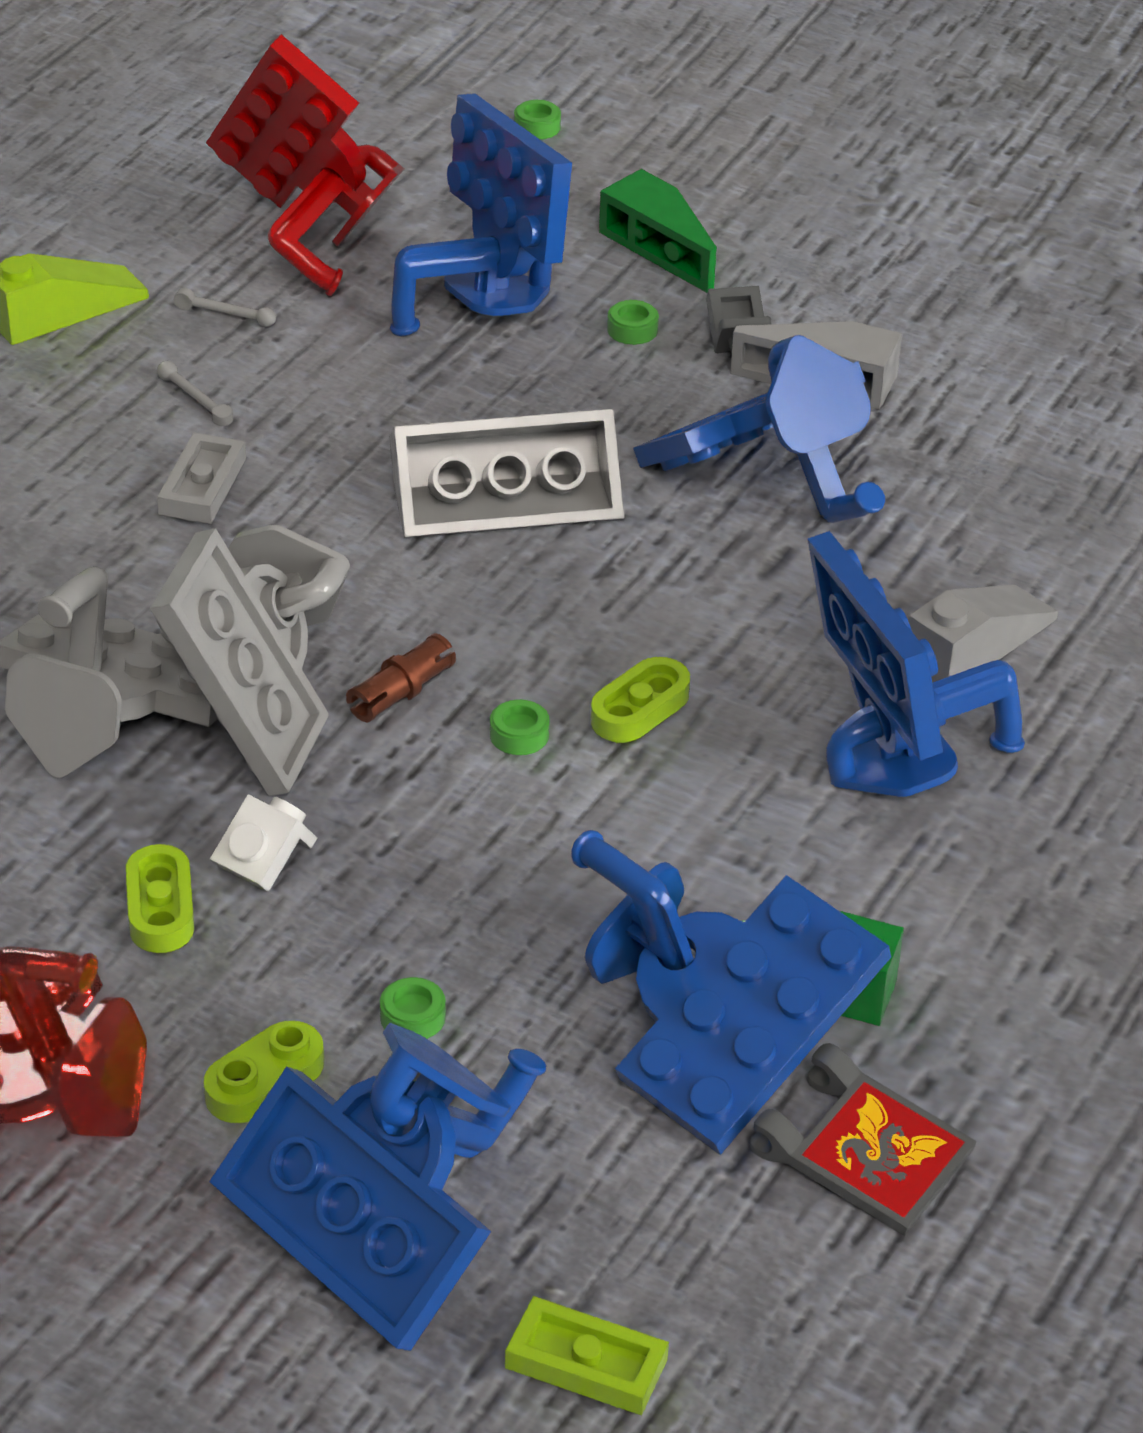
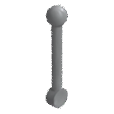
(186, 299)
(221, 414)

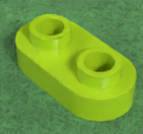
(640, 699)
(159, 898)
(260, 1065)

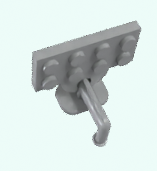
(245, 637)
(85, 674)

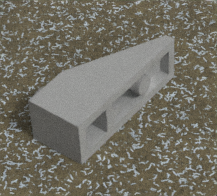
(872, 346)
(978, 625)

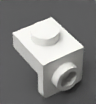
(262, 840)

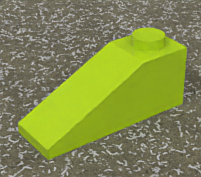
(56, 292)

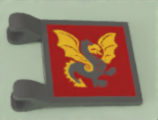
(868, 1145)

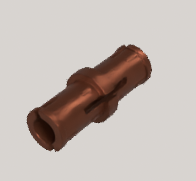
(400, 677)

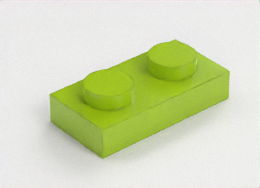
(586, 1355)

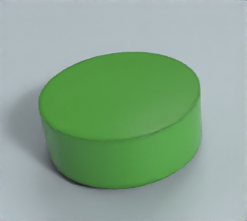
(539, 118)
(632, 322)
(519, 727)
(414, 1006)

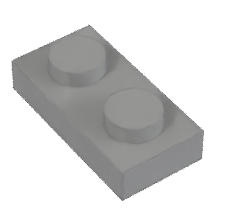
(201, 478)

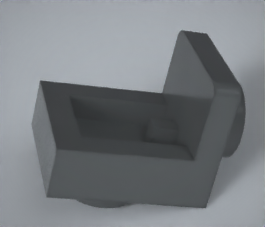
(730, 309)

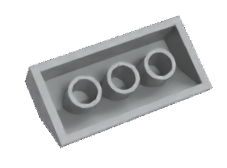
(506, 473)

